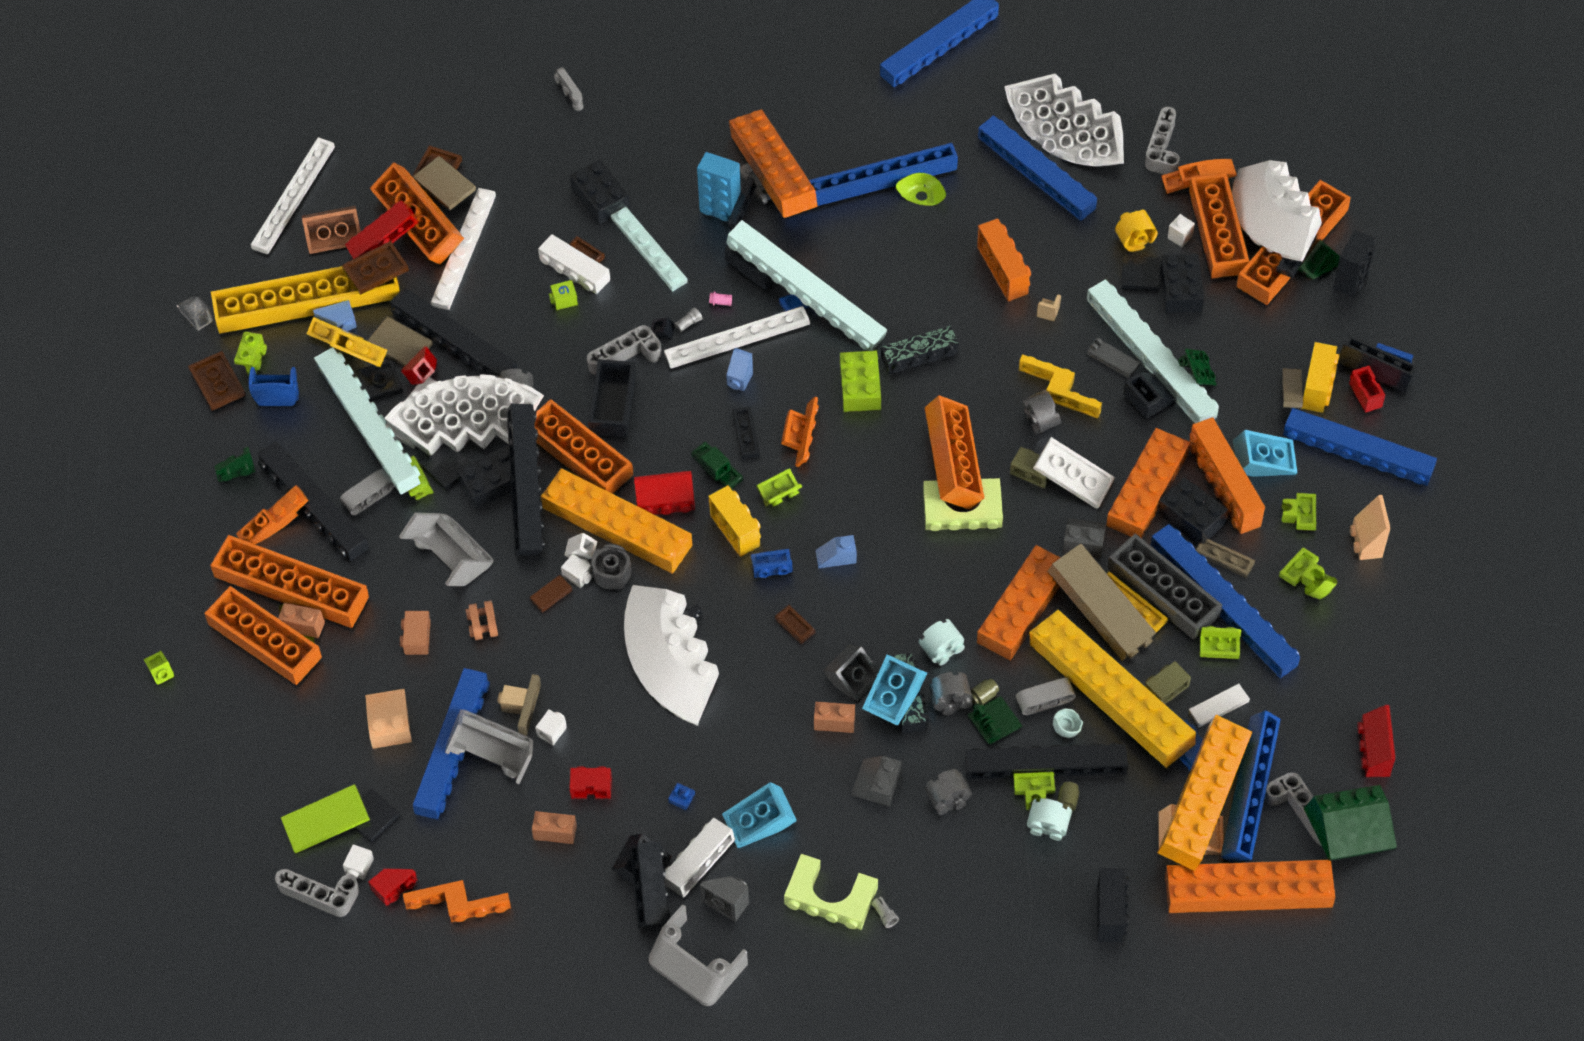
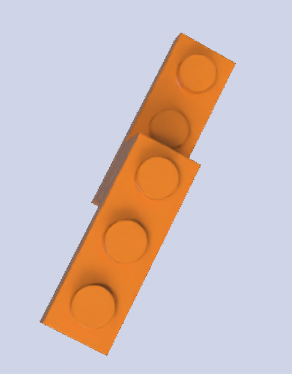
(457, 902)

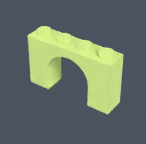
(986, 515)
(850, 911)

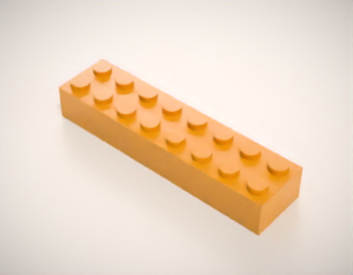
(616, 520)
(1204, 792)

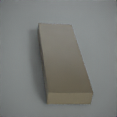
(1292, 388)
(1226, 557)
(529, 704)

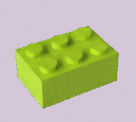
(860, 381)

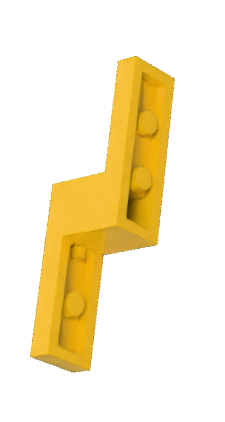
(347, 342)
(1060, 385)

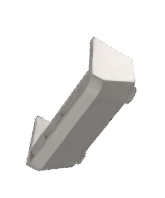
(450, 544)
(491, 742)
(685, 971)

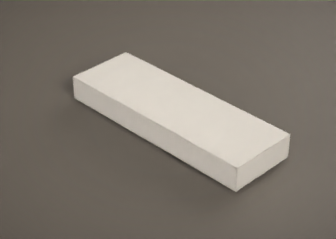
(1218, 705)

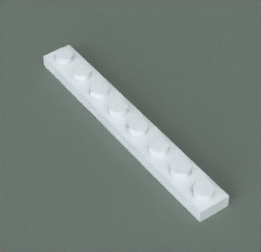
(292, 196)
(462, 253)
(736, 337)

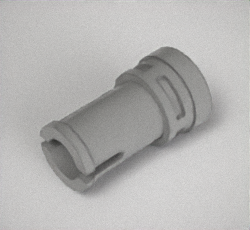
(691, 318)
(887, 916)

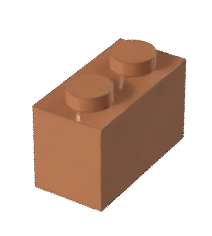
(302, 619)
(416, 632)
(834, 717)
(554, 827)

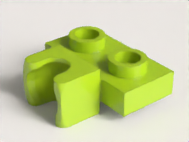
(1300, 510)
(1303, 568)
(1034, 786)

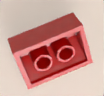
(665, 493)
(1377, 742)

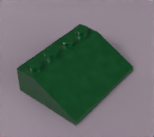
(1352, 822)

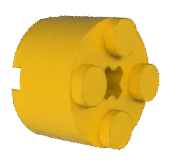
(1135, 230)

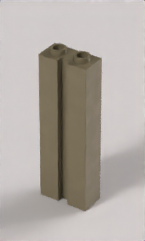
(1102, 602)

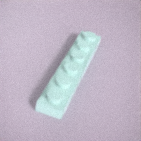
(649, 249)

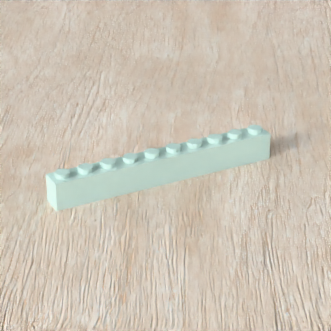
(806, 286)
(1151, 352)
(367, 420)

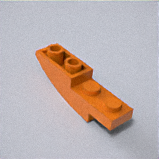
(1181, 179)
(272, 520)

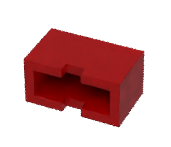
(1367, 389)
(590, 782)

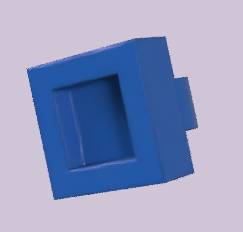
(681, 796)

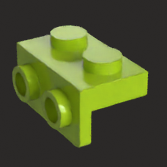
(250, 351)
(778, 487)
(1220, 642)

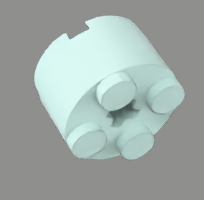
(942, 642)
(1049, 818)

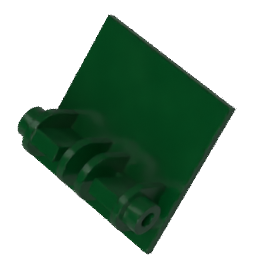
(1200, 366)
(994, 720)

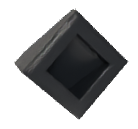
(663, 328)

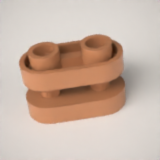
(473, 614)

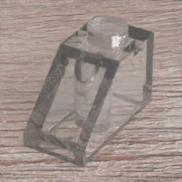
(196, 312)

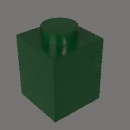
(715, 463)

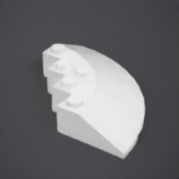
(1065, 123)
(1275, 209)
(460, 411)
(666, 652)

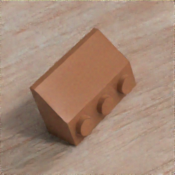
(330, 229)

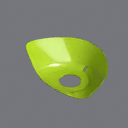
(914, 183)
(1322, 587)

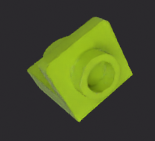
(159, 667)

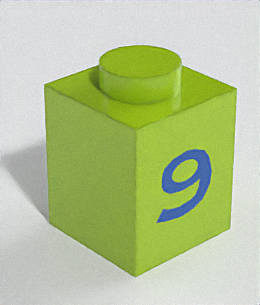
(563, 295)

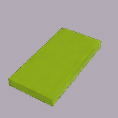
(325, 818)

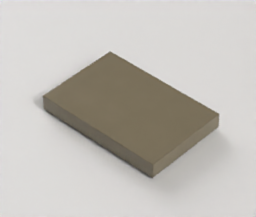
(444, 183)
(399, 341)

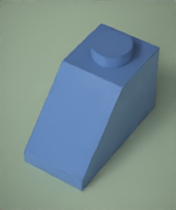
(337, 315)
(739, 369)
(837, 552)

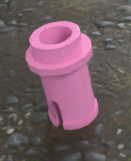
(720, 299)

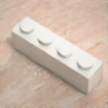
(574, 264)
(698, 857)

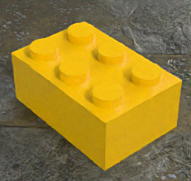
(1320, 377)
(734, 520)

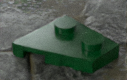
(1319, 260)
(235, 466)

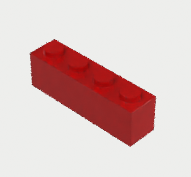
(386, 228)

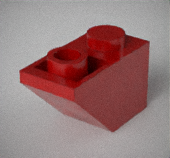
(420, 366)
(391, 883)

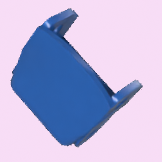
(274, 389)

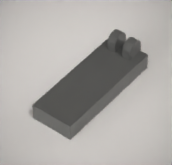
(1113, 358)

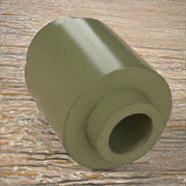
(984, 691)
(1069, 795)

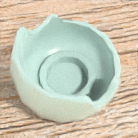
(1067, 723)

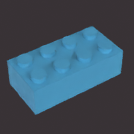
(718, 185)

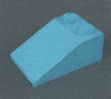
(1265, 454)
(894, 689)
(759, 815)

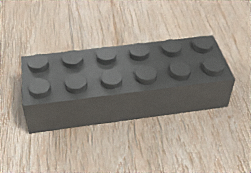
(1164, 586)

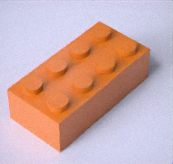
(1003, 259)

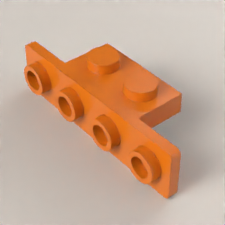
(799, 429)

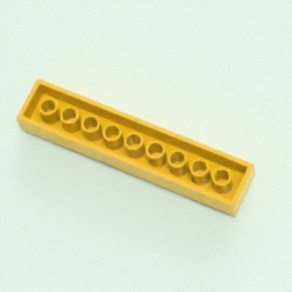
(291, 298)
(1112, 688)

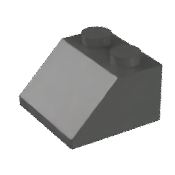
(1087, 533)
(852, 672)
(878, 779)
(725, 896)

